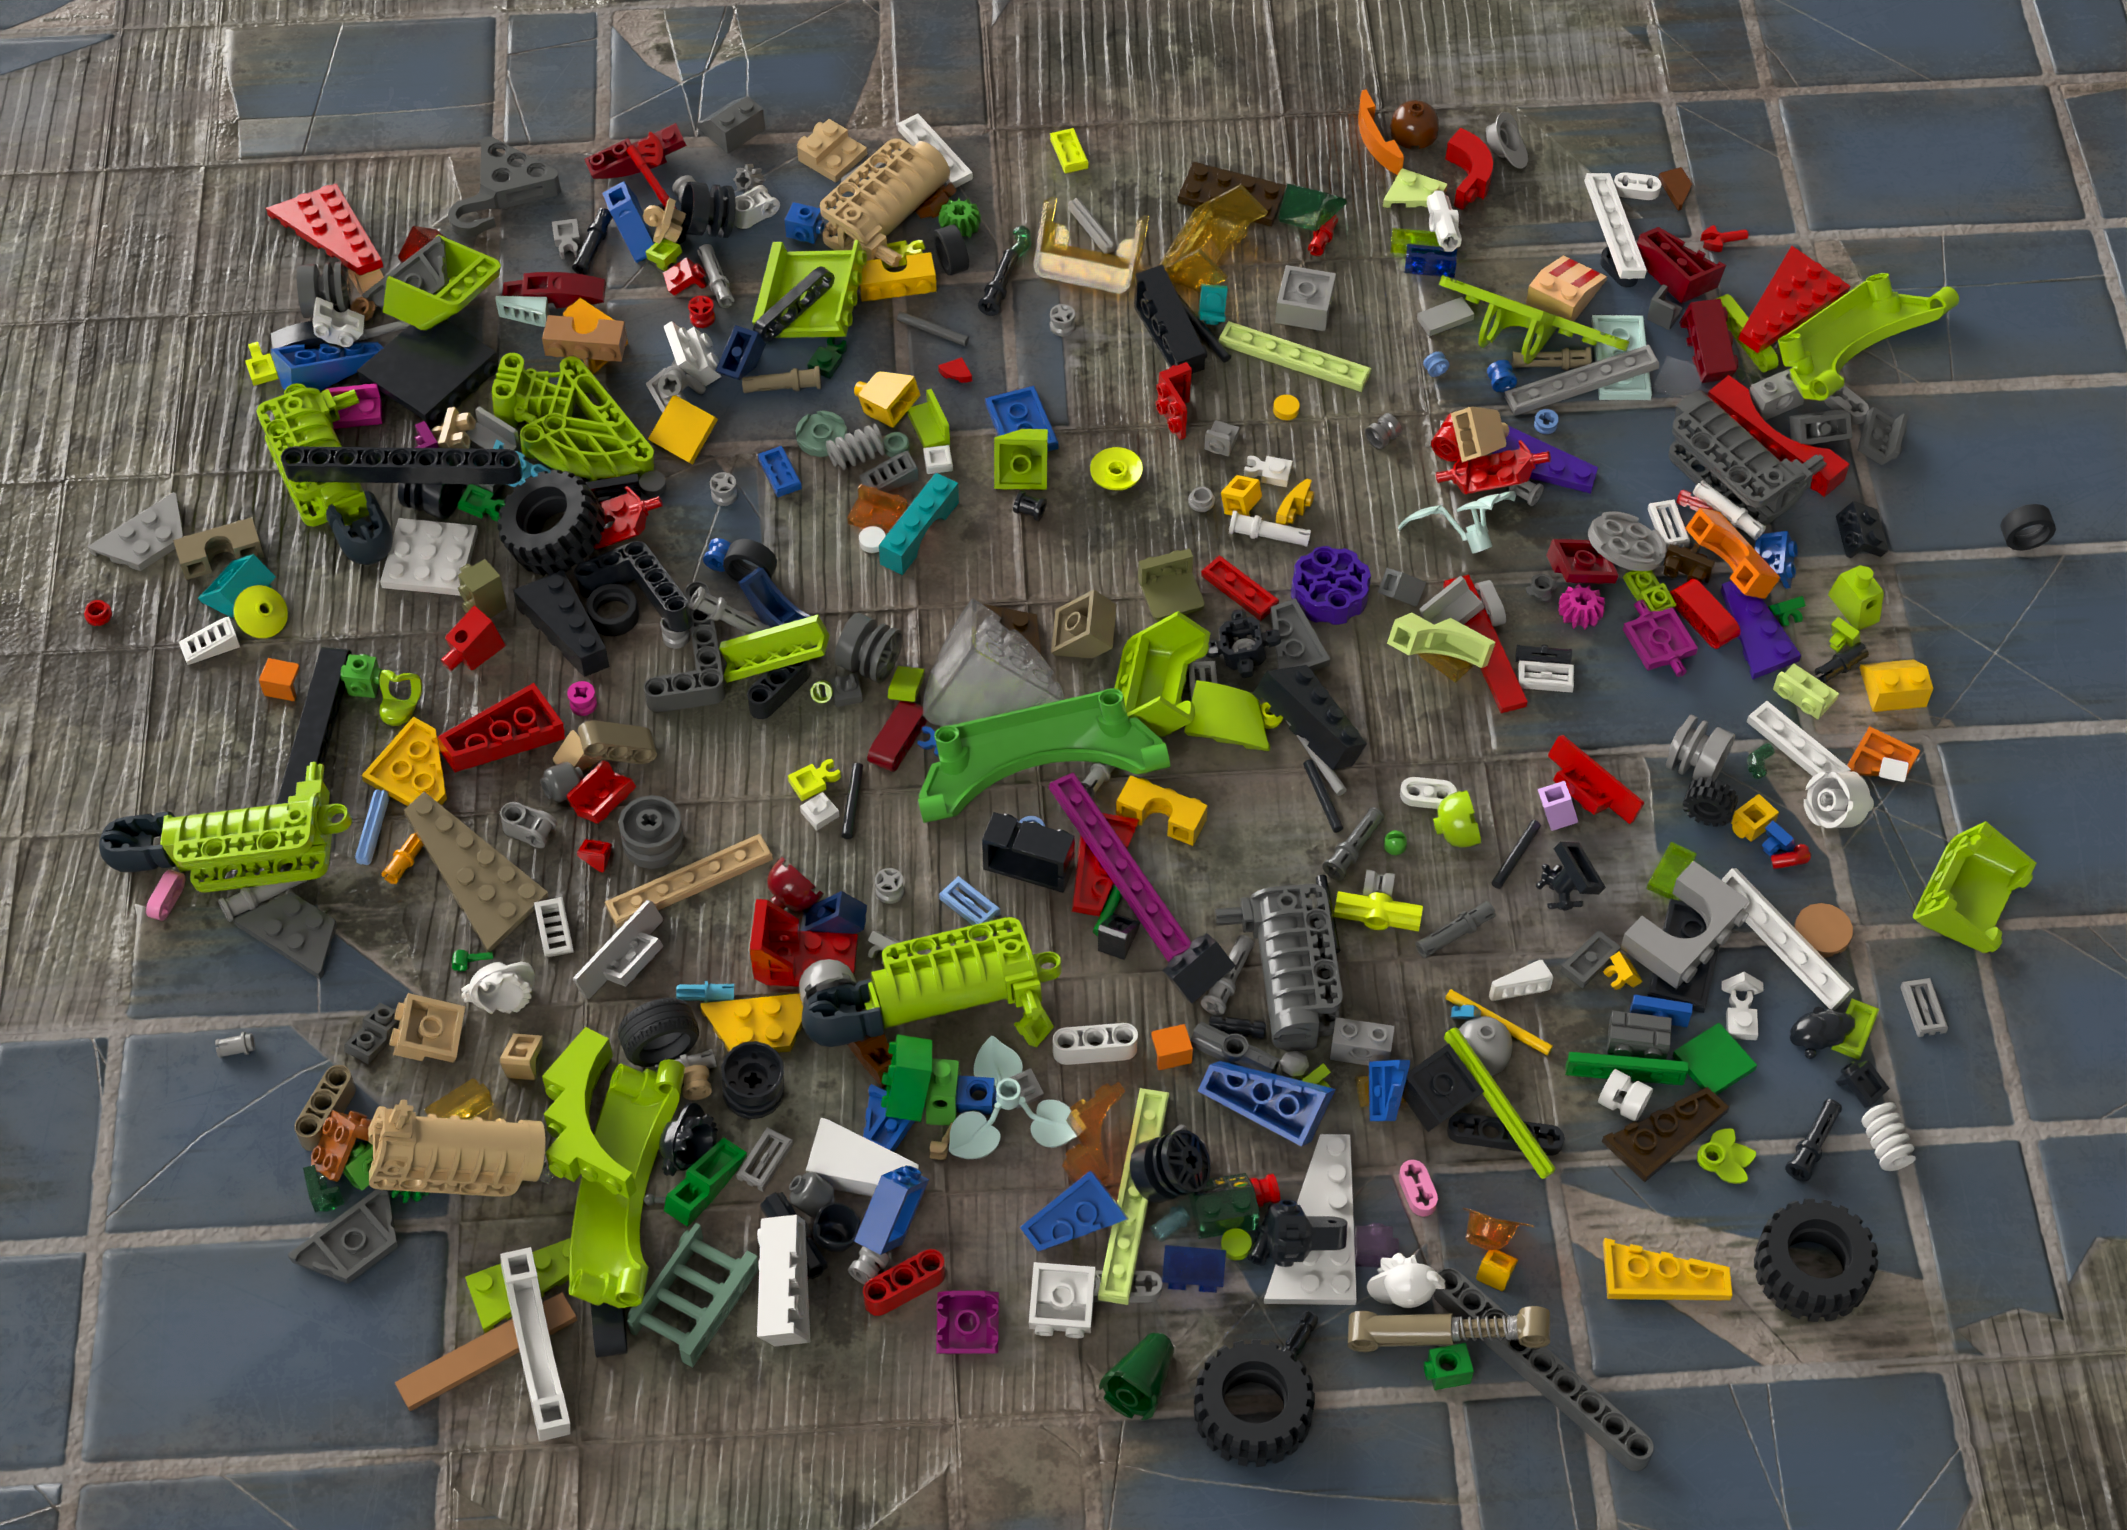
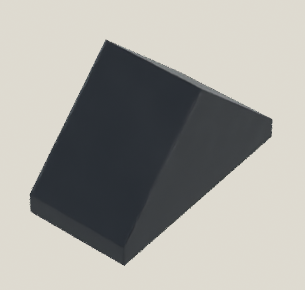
(1117, 935)

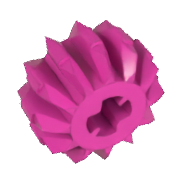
(1581, 606)

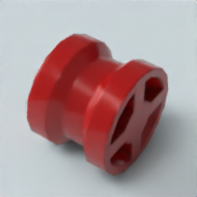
(701, 311)
(1266, 1190)

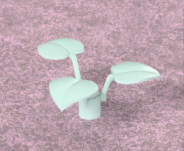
(1477, 533)
(975, 1137)

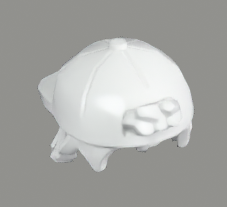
(501, 987)
(1404, 1282)

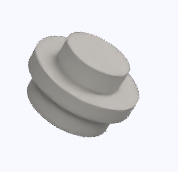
(1201, 499)

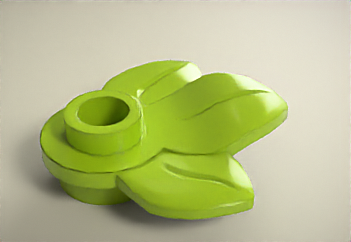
(1730, 1157)

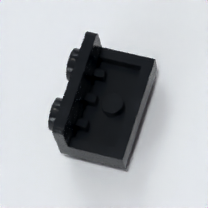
(1861, 530)

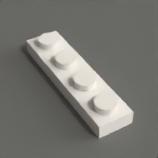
(917, 129)
(1794, 741)

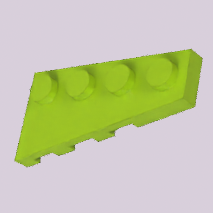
(489, 1288)

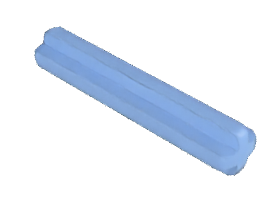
(372, 827)

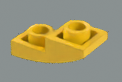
(1295, 503)

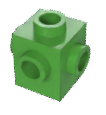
(361, 675)
(359, 1164)

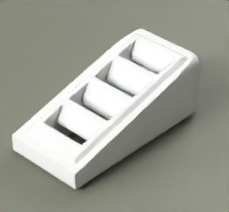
(221, 645)
(551, 906)
(1524, 981)

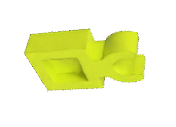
(904, 249)
(812, 781)

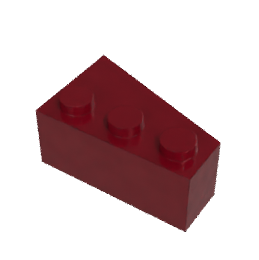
(1678, 267)
(1710, 340)

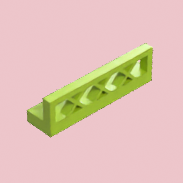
(774, 646)

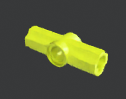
(1378, 911)

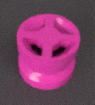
(580, 705)

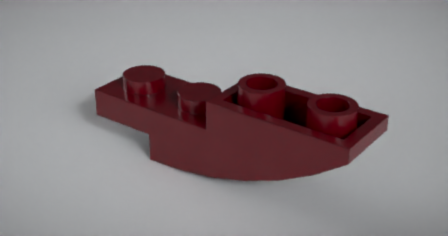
(616, 162)
(559, 288)

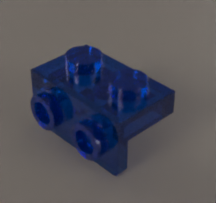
(1430, 261)
(1193, 1267)

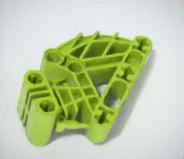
(555, 439)

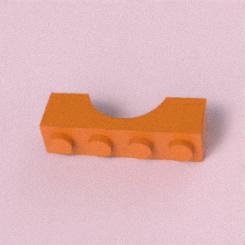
(1717, 534)

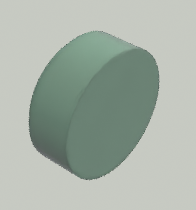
(895, 444)

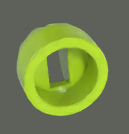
(816, 691)

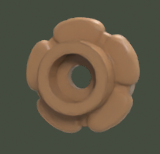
(360, 303)

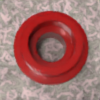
(97, 607)

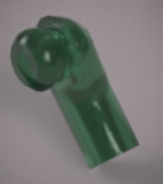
(1023, 239)
(1757, 759)

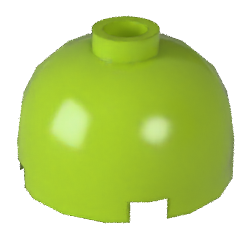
(1457, 820)

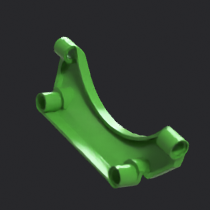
(1066, 730)

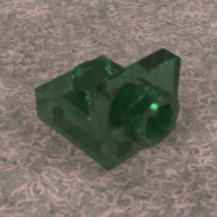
(321, 1196)

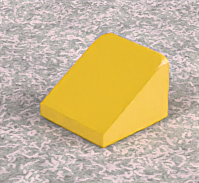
(1496, 1269)

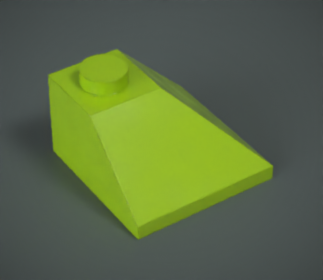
(1021, 460)

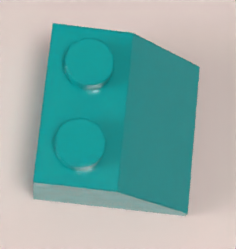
(233, 580)

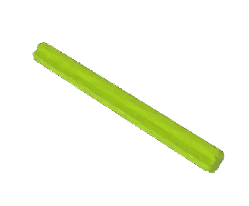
(1500, 1104)

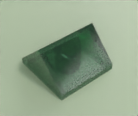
(1308, 207)

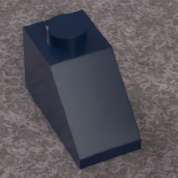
(741, 353)
(836, 915)

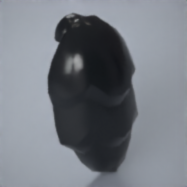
(1821, 1029)

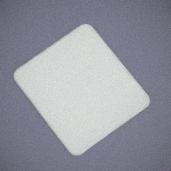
(1893, 769)

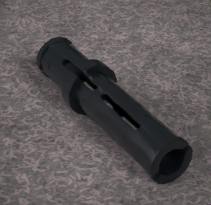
(595, 235)

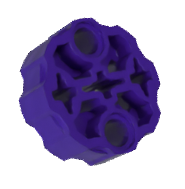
(1331, 580)

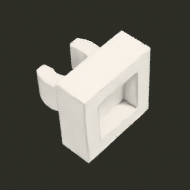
(819, 811)

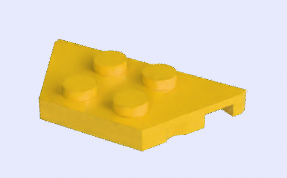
(761, 1019)

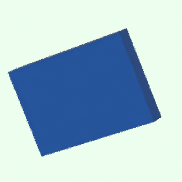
(1020, 411)

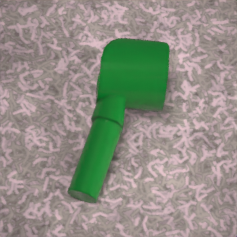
(461, 958)

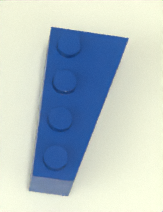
(1271, 1100)

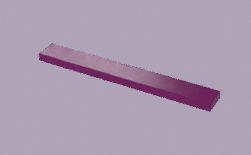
(1120, 866)

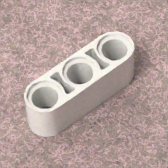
(1107, 1051)

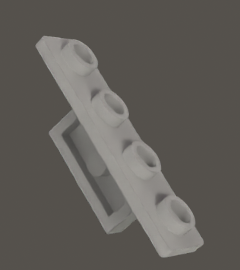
(623, 953)

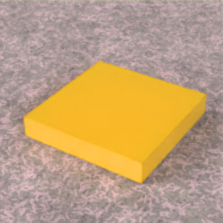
(683, 429)

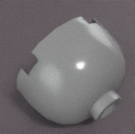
(824, 975)
(1489, 1041)

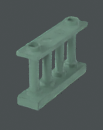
(707, 1319)

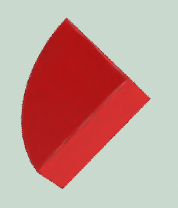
(955, 370)

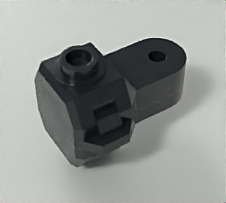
(1294, 1235)

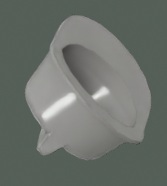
(1505, 140)

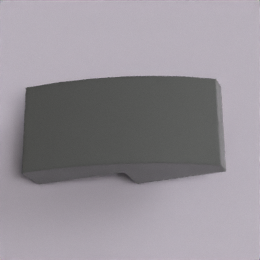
(373, 1035)

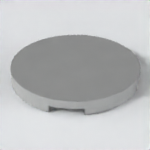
(1627, 541)

